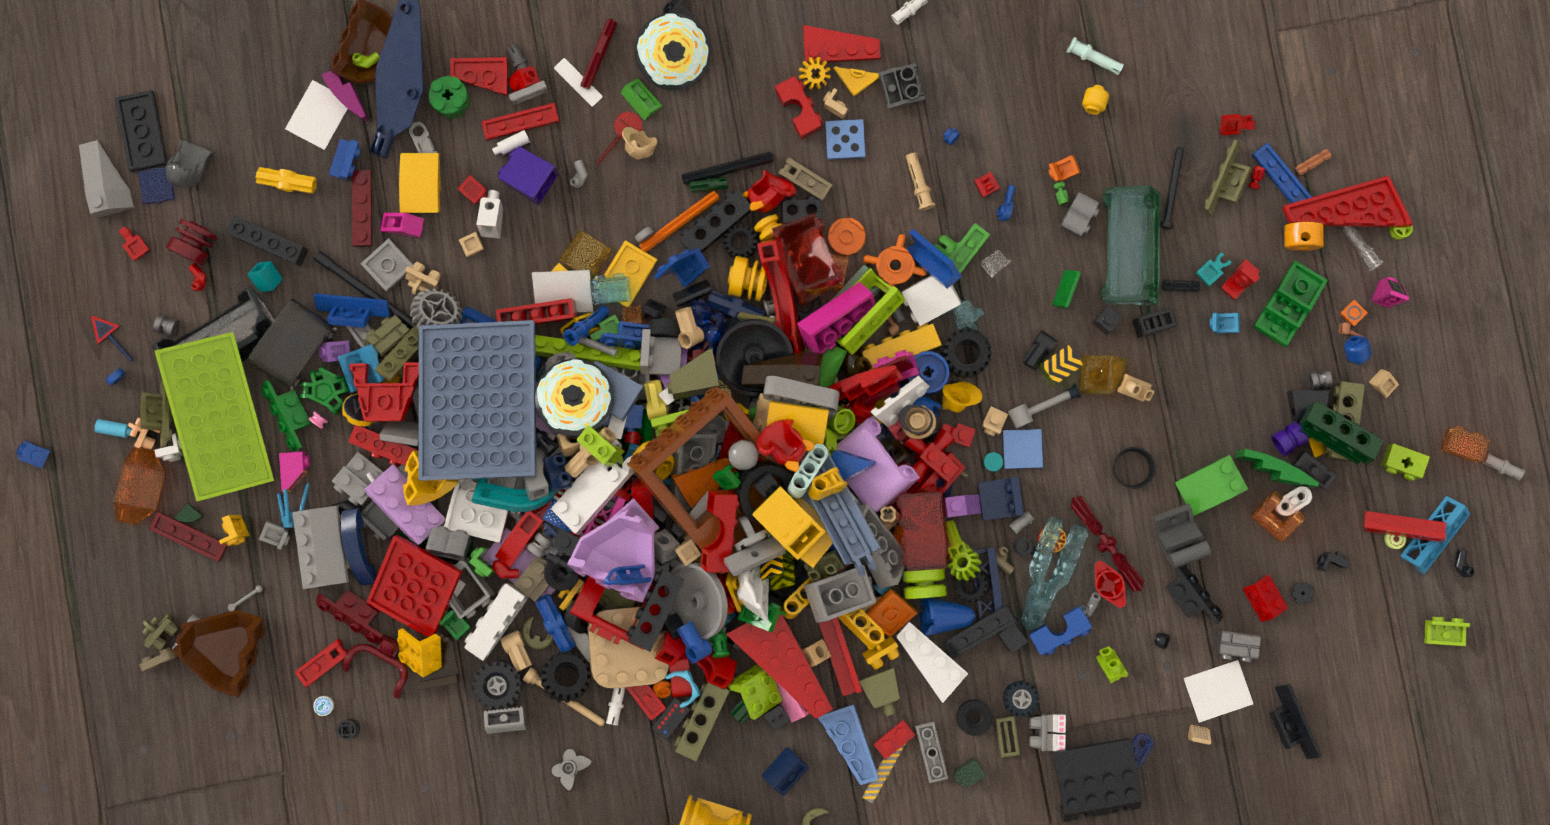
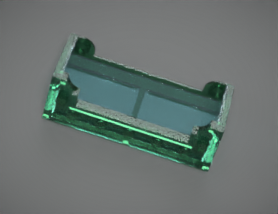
(1132, 245)

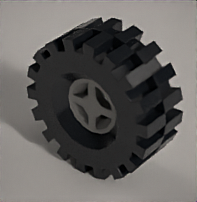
(488, 689)

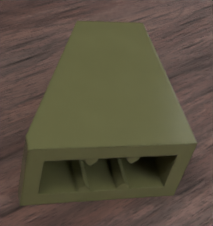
(694, 377)

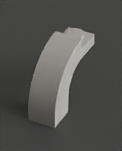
(537, 486)

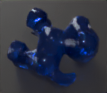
(712, 332)

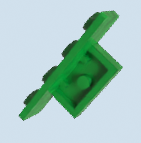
(288, 412)

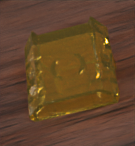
(585, 254)

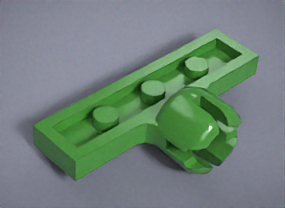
(963, 252)

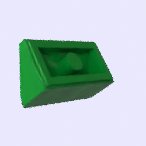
(1066, 289)

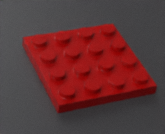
(414, 586)

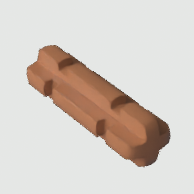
(1313, 162)

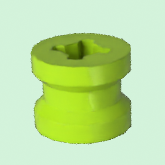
(1405, 231)

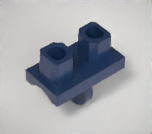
(556, 472)

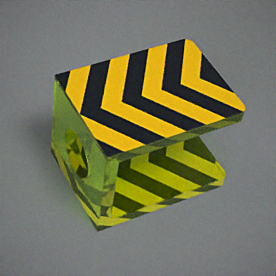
(1060, 365)
(779, 570)

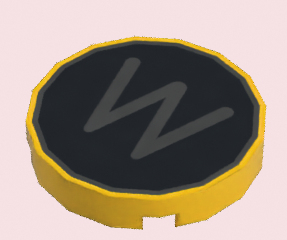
(352, 411)

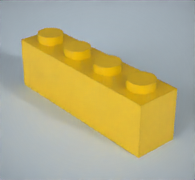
(917, 341)

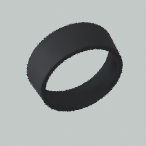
(1151, 462)

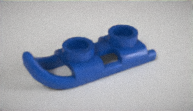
(623, 578)

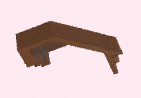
(363, 35)
(221, 649)

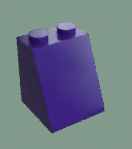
(528, 174)

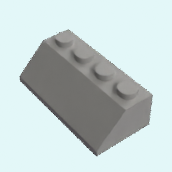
(320, 547)

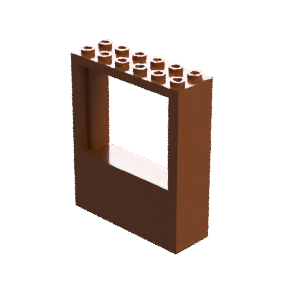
(706, 526)

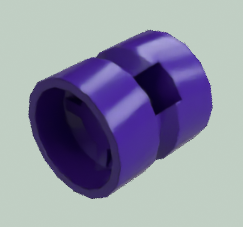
(1287, 440)

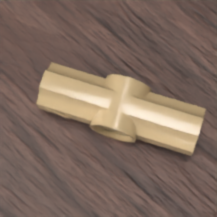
(585, 458)

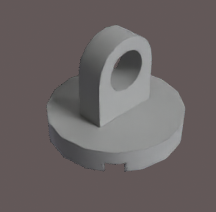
(752, 538)

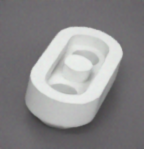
(1292, 501)

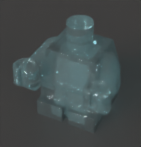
(966, 314)

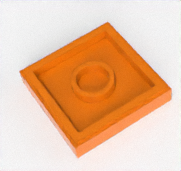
(891, 612)

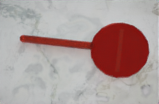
(624, 120)

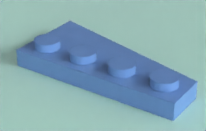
(848, 735)

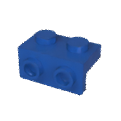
(342, 164)

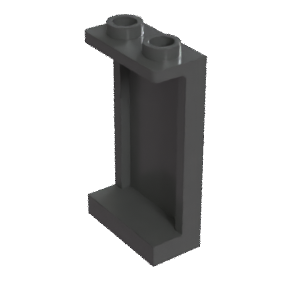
(378, 521)

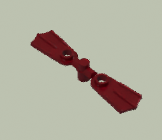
(1107, 543)

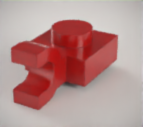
(1233, 124)
(134, 245)
(962, 434)

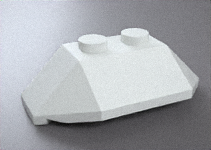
(754, 592)

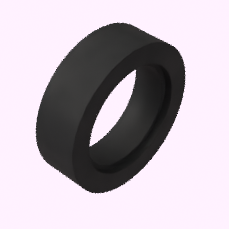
(748, 476)

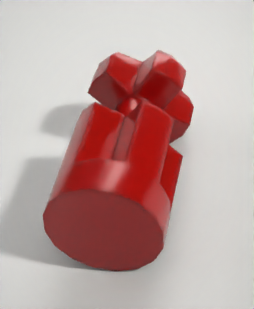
(1257, 175)

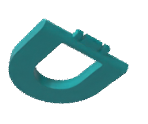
(507, 498)

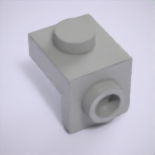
(274, 534)

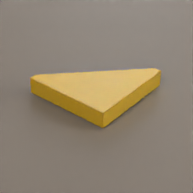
(855, 79)

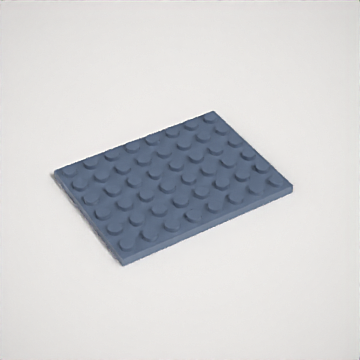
(477, 400)

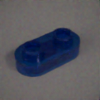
(1141, 752)

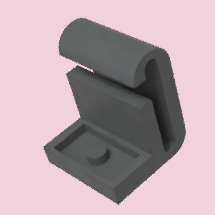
(1180, 536)

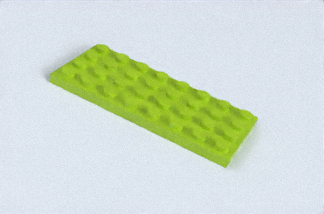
(214, 416)

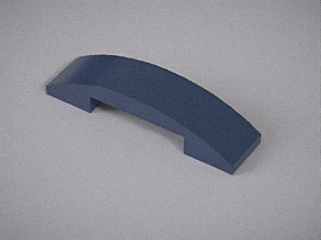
(353, 547)

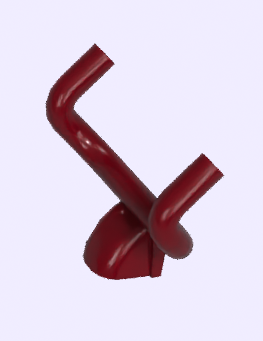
(387, 652)

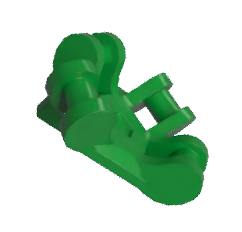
(324, 390)

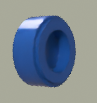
(115, 377)

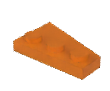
(698, 481)

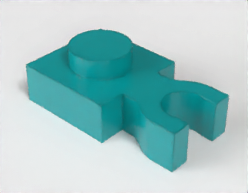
(1211, 270)

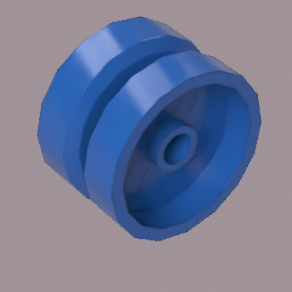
(936, 366)

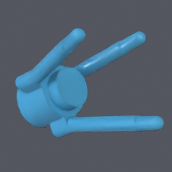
(287, 516)

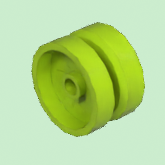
(924, 584)

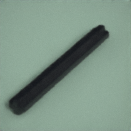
(727, 168)

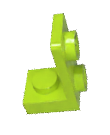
(599, 447)

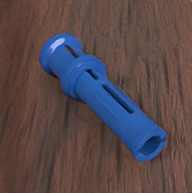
(582, 328)

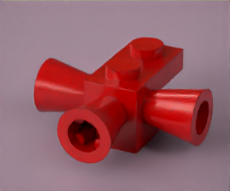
(930, 456)

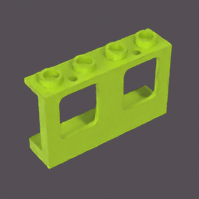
(876, 316)

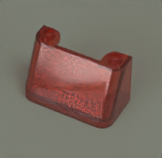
(808, 258)

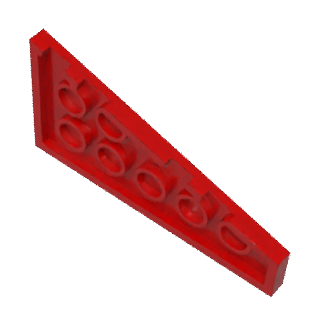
(1364, 204)
(784, 662)

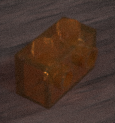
(1464, 444)

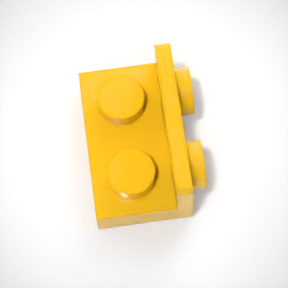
(235, 528)

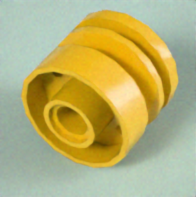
(746, 278)

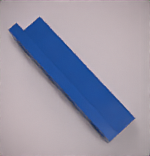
(933, 260)

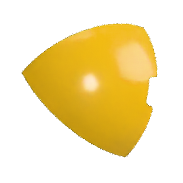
(422, 492)

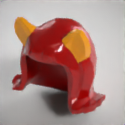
(769, 192)
(783, 444)

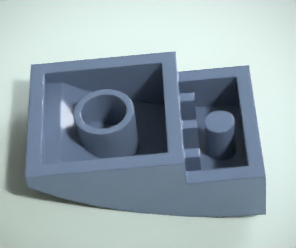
(625, 392)

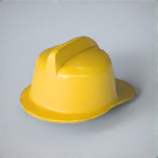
(960, 396)

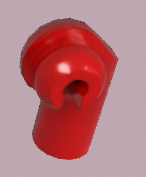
(503, 572)

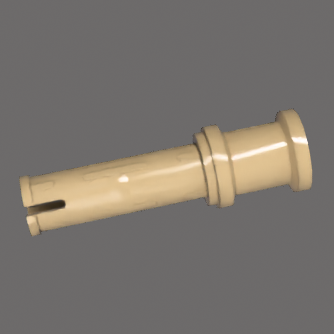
(921, 190)

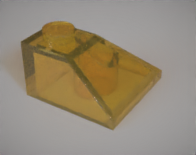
(1101, 374)

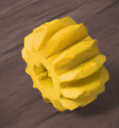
(821, 73)

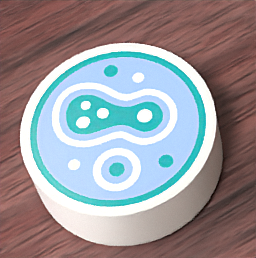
(323, 705)

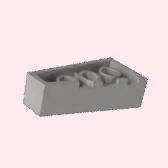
(889, 556)

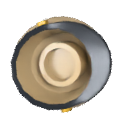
(917, 421)

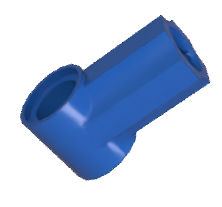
(695, 646)

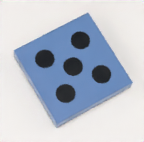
(845, 139)

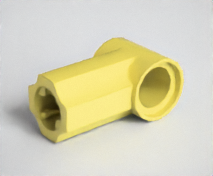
(656, 406)

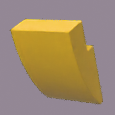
(419, 183)

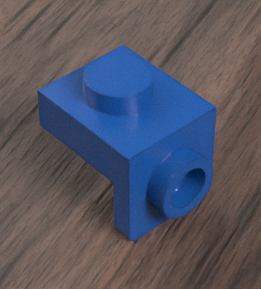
(32, 454)

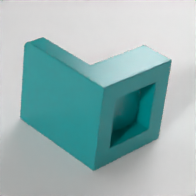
(265, 276)

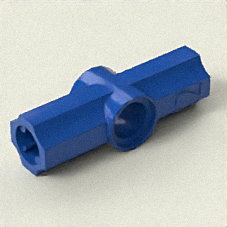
(555, 623)

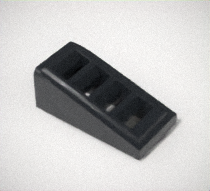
(1143, 327)

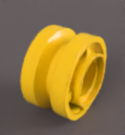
(765, 227)

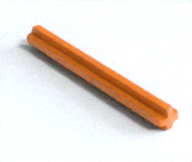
(679, 221)

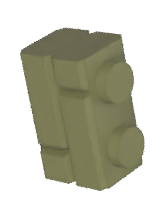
(387, 336)

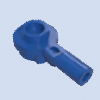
(1005, 211)

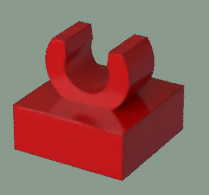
(986, 184)
(622, 493)

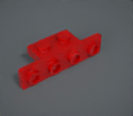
(369, 440)

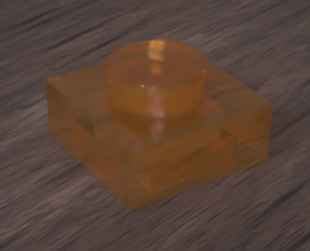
(633, 314)

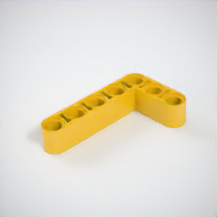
(848, 619)

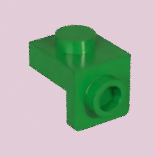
(454, 625)

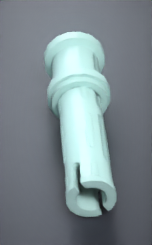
(1086, 52)

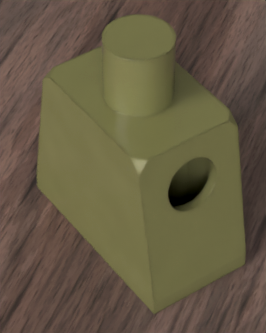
(881, 690)

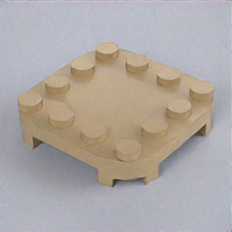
(623, 663)

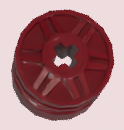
(192, 241)

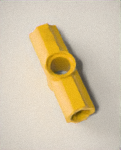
(286, 180)

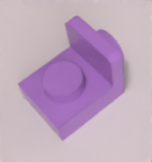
(331, 350)

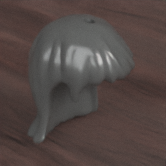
(188, 165)

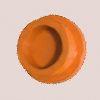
(662, 689)

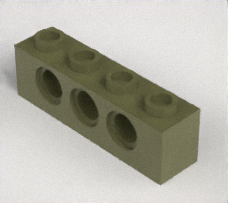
(1354, 393)
(693, 749)

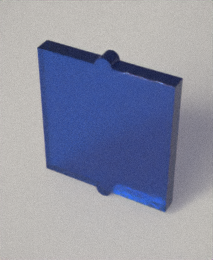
(155, 186)

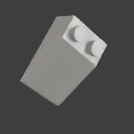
(839, 594)

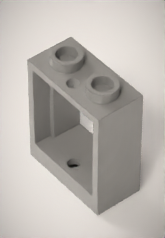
(457, 606)

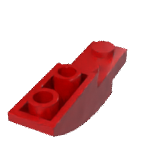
(521, 536)

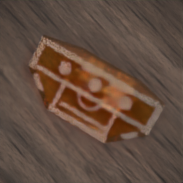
(138, 486)

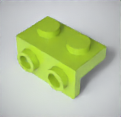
(1445, 633)

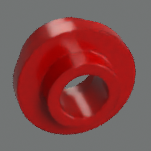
(632, 437)

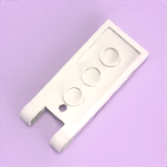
(591, 493)

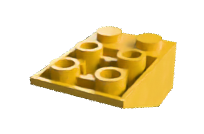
(789, 523)

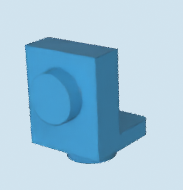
(1225, 323)

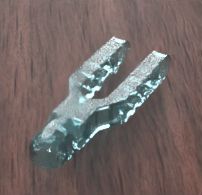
(1042, 593)

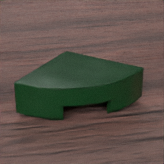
(188, 514)

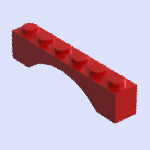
(776, 269)

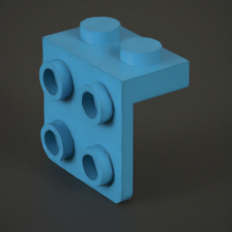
(363, 355)

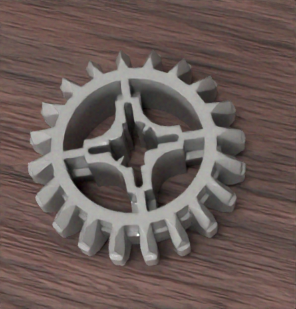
(428, 303)

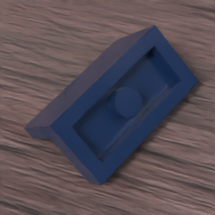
(785, 771)

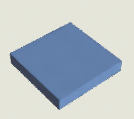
(1022, 449)

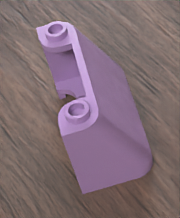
(884, 481)

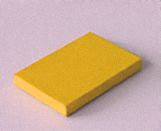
(635, 265)
(808, 420)

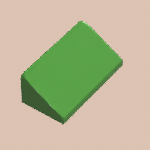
(641, 99)

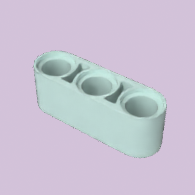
(802, 477)

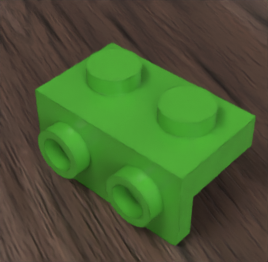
(482, 567)

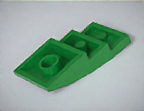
(1290, 303)
(1279, 469)

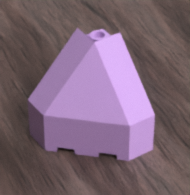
(617, 543)

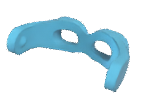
(687, 675)

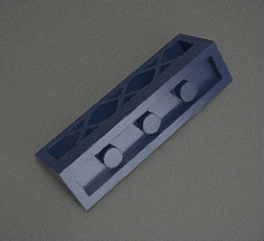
(993, 580)

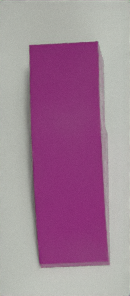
(345, 94)

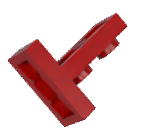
(1241, 278)

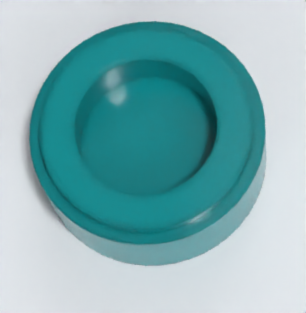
(993, 461)

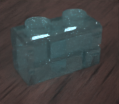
(610, 290)

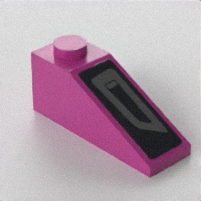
(1390, 293)

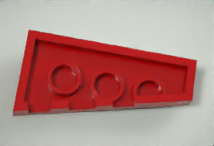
(838, 46)

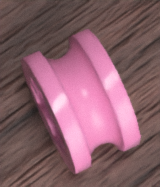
(318, 420)

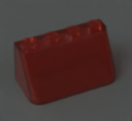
(923, 529)

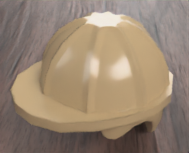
(638, 144)

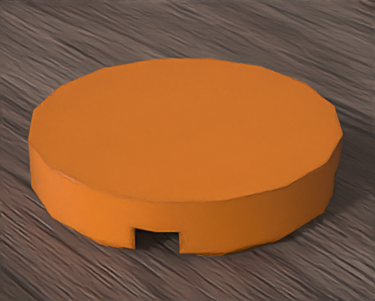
(846, 236)

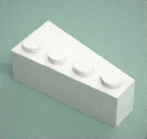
(496, 621)
(935, 665)

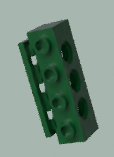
(1340, 434)

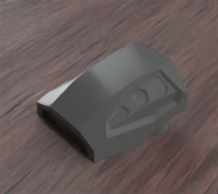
(902, 85)

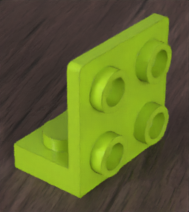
(757, 690)

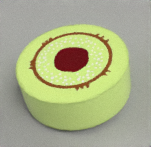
(1395, 542)

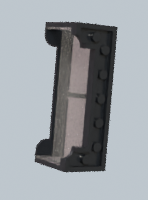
(246, 320)

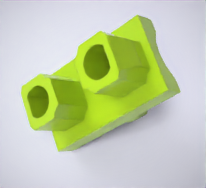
(1111, 664)

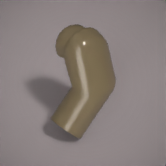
(1001, 557)

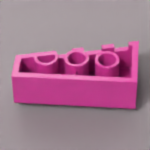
(835, 319)

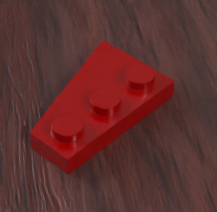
(482, 72)

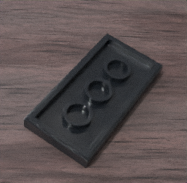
(141, 130)

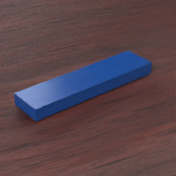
(1280, 174)

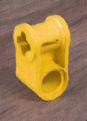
(829, 482)

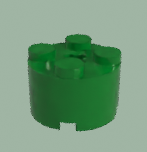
(458, 102)

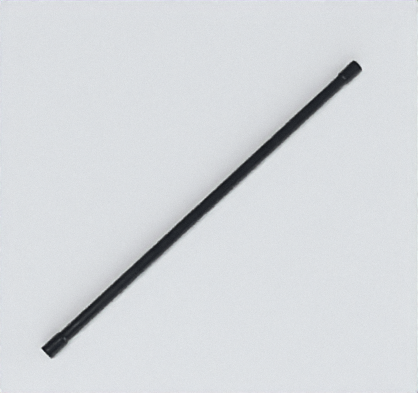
(330, 264)

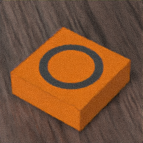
(1353, 313)

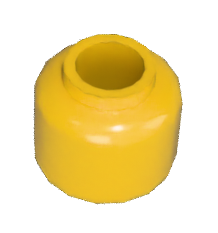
(1095, 100)

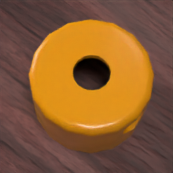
(1309, 230)

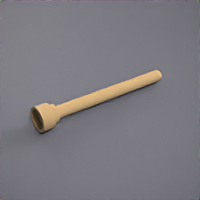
(533, 677)

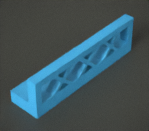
(1433, 549)

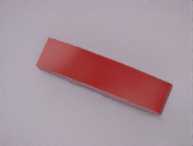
(867, 382)

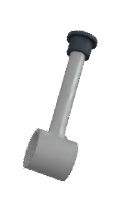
(1023, 415)

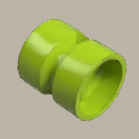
(842, 421)

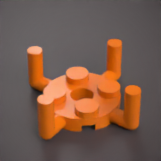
(902, 256)

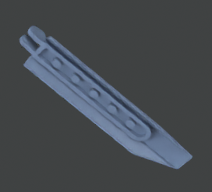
(845, 523)

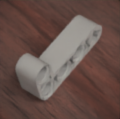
(801, 393)

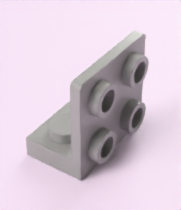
(659, 354)

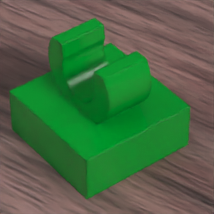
(727, 478)

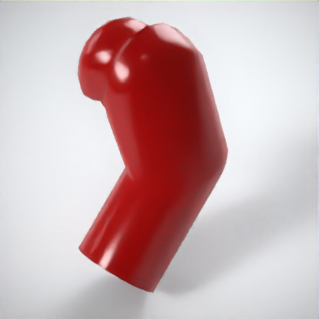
(200, 277)

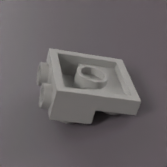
(353, 478)

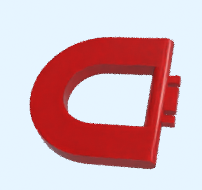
(587, 602)

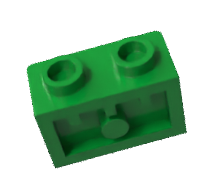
(769, 624)

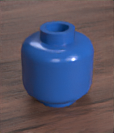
(1357, 349)

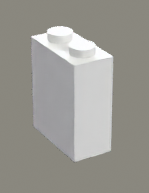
(929, 299)

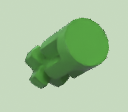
(1062, 195)

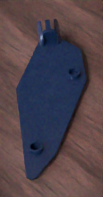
(398, 77)

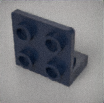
(1000, 498)

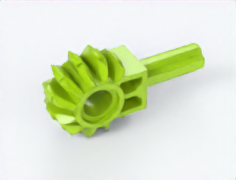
(959, 553)

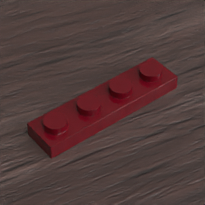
(362, 208)
(188, 536)

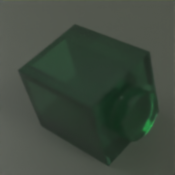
(968, 773)

